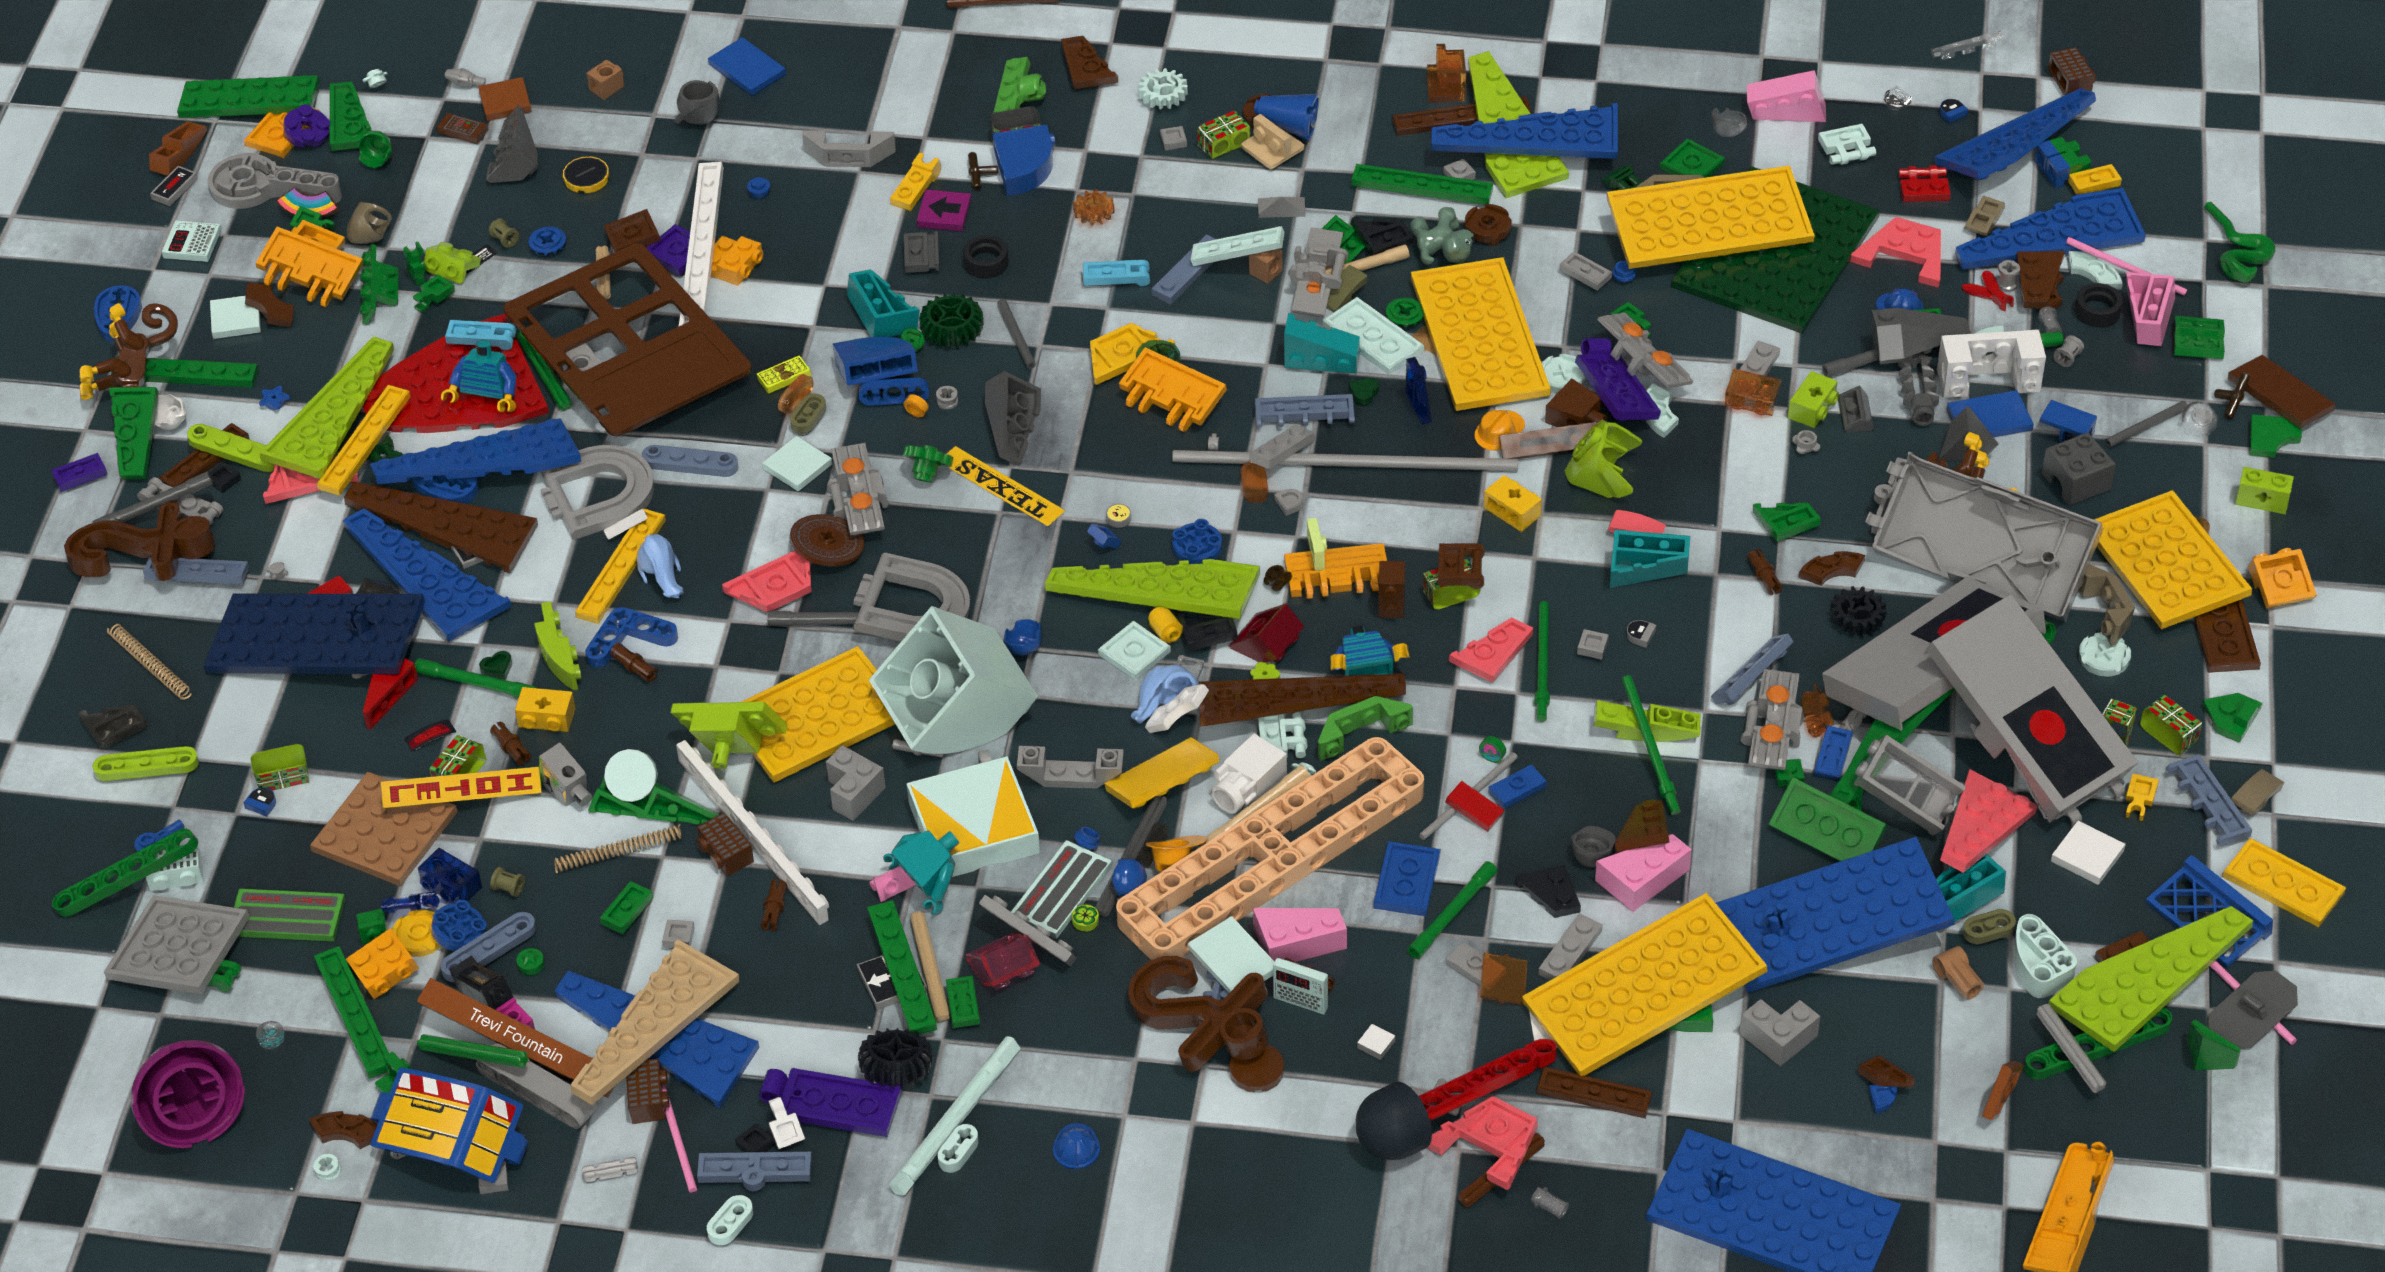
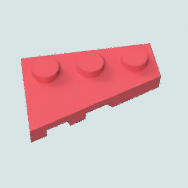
(1495, 651)

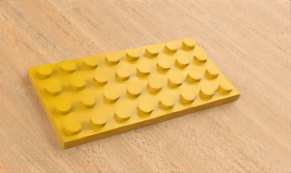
(1709, 217)
(1480, 334)
(1644, 984)

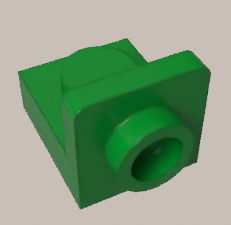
(371, 925)

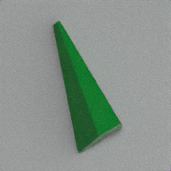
(658, 805)

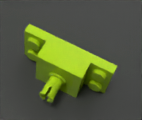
(729, 726)

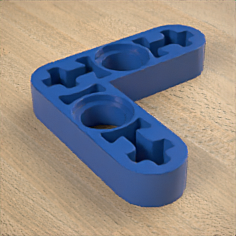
(665, 635)

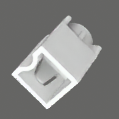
(1248, 774)

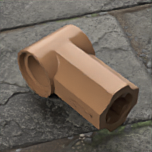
(1955, 966)

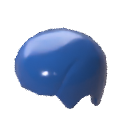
(1024, 637)
(1128, 876)

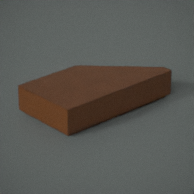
(1884, 1073)

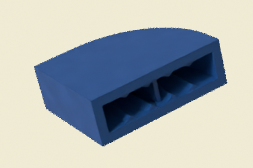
(1024, 157)
(874, 359)

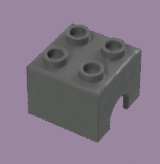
(2080, 467)

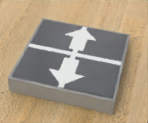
(878, 982)

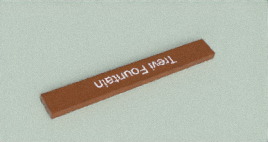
(503, 1030)

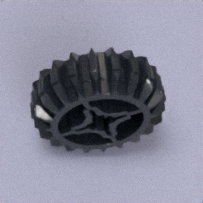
(895, 1057)

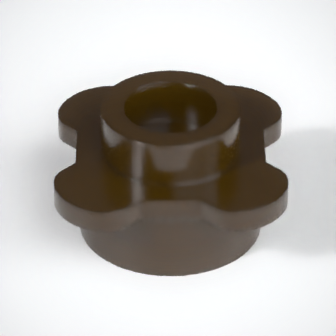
(1277, 577)

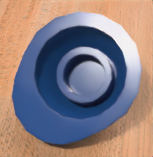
(1899, 298)
(1076, 1146)

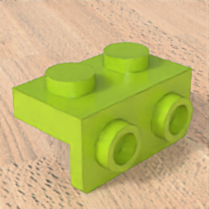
(450, 262)

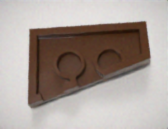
(1085, 65)
(2038, 276)
(1644, 827)

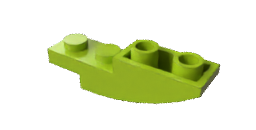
(556, 648)
(1665, 722)

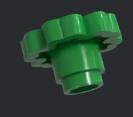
(926, 461)

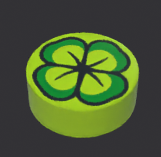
(1085, 918)

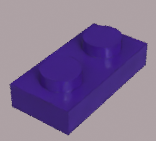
(79, 472)

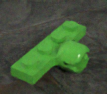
(1019, 86)

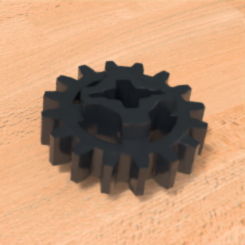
(1858, 610)

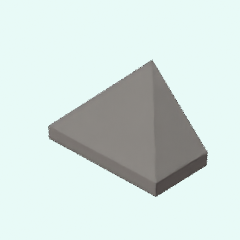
(1281, 207)

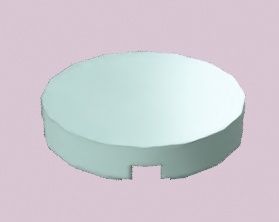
(1561, 370)
(2103, 659)
(630, 775)

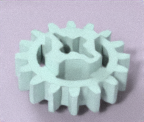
(1162, 88)

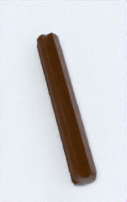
(1482, 1185)

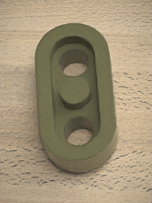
(808, 413)
(1986, 927)

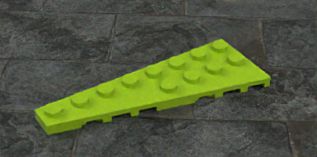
(321, 425)

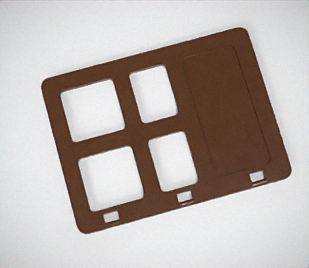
(651, 374)

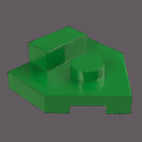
(2232, 714)

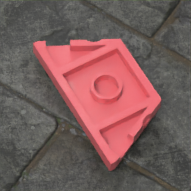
(289, 483)
(772, 583)

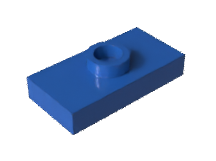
(1833, 753)
(1517, 786)

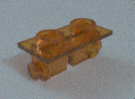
(1816, 703)

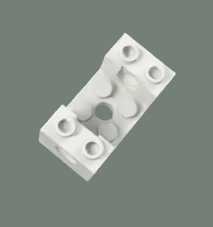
(2013, 353)

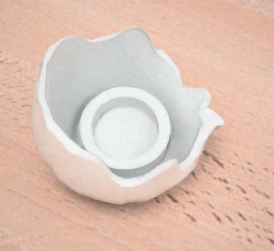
(169, 412)

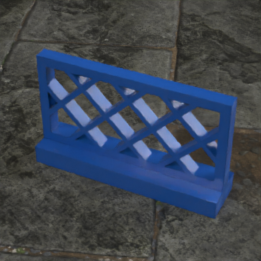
(2221, 893)

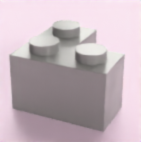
(854, 781)
(1779, 1034)

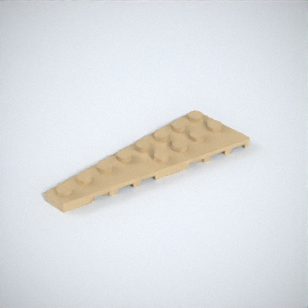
(669, 1002)

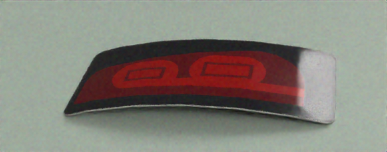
(429, 734)

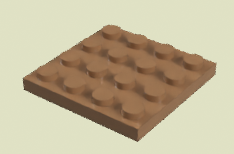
(378, 838)

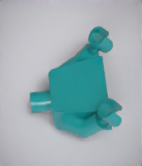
(926, 863)

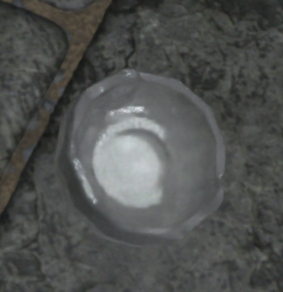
(1728, 123)
(2198, 419)

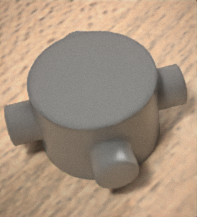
(1213, 442)
(277, 571)

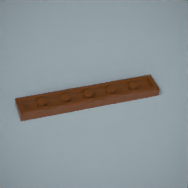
(1424, 120)

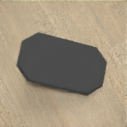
(2254, 1008)

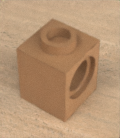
(605, 79)
(1266, 265)

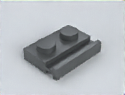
(921, 252)

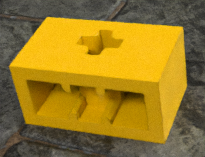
(1512, 503)
(545, 709)

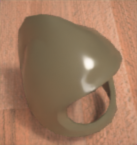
(366, 228)

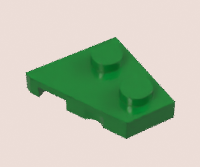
(1787, 519)

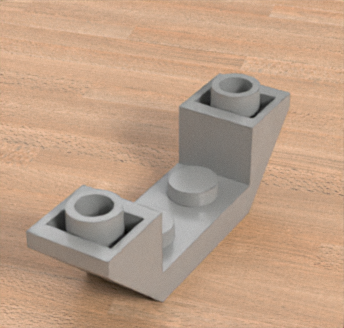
(847, 154)
(1069, 773)

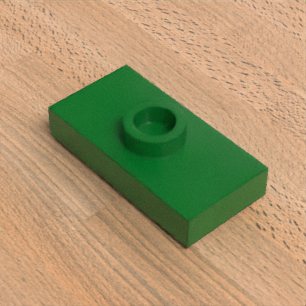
(962, 1001)

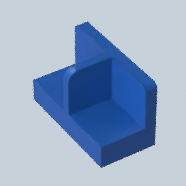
(2068, 419)

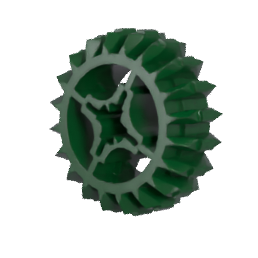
(951, 317)

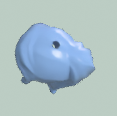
(658, 558)
(1161, 687)

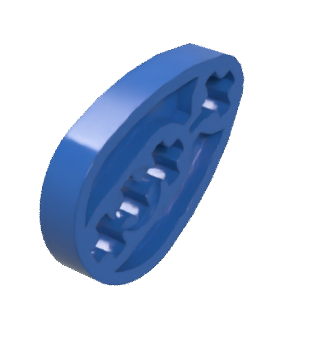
(106, 299)
(441, 489)

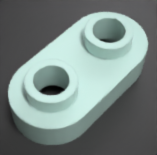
(727, 1221)

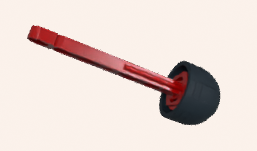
(1397, 1120)

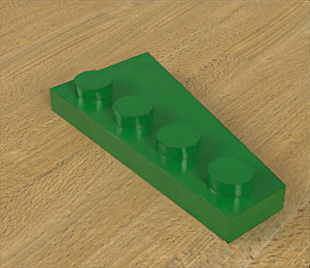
(346, 117)
(134, 425)

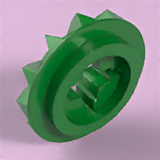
(1407, 306)

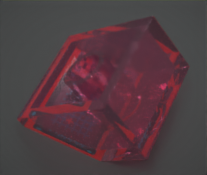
(1003, 960)

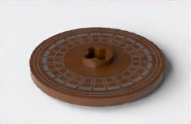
(825, 540)

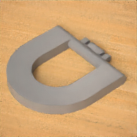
(601, 515)
(912, 573)

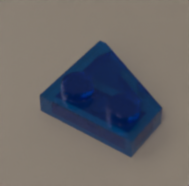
(1416, 389)

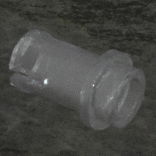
(2048, 317)
(1549, 1202)

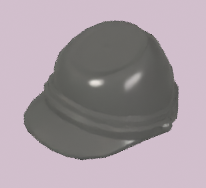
(1592, 845)

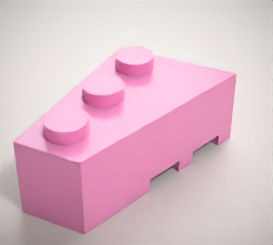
(1787, 99)
(2150, 305)
(1643, 872)
(1299, 932)

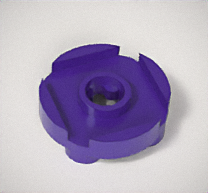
(306, 117)

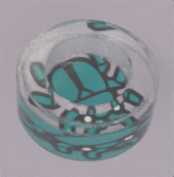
(270, 1034)

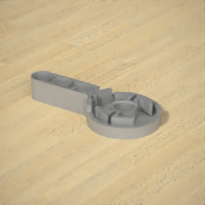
(240, 194)

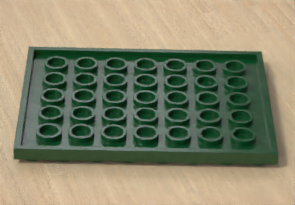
(1786, 281)

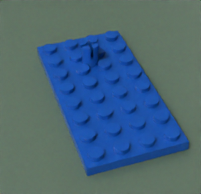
(1839, 912)
(1770, 1209)

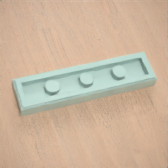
(1237, 246)

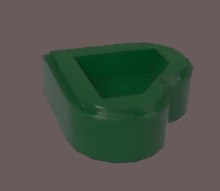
(1364, 390)
(497, 665)

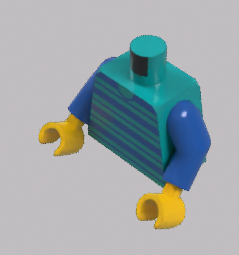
(485, 375)
(1367, 653)

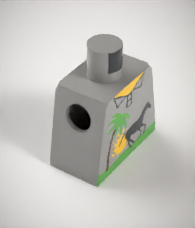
(563, 776)

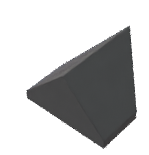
(1965, 422)

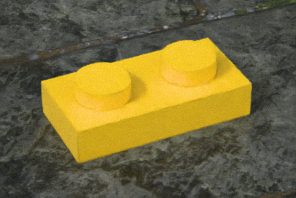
(2095, 179)

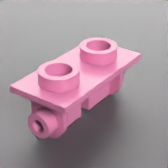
(891, 883)

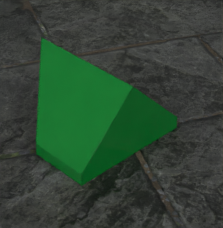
(2210, 1049)

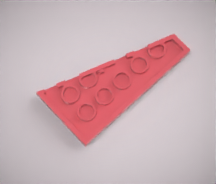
(1983, 820)

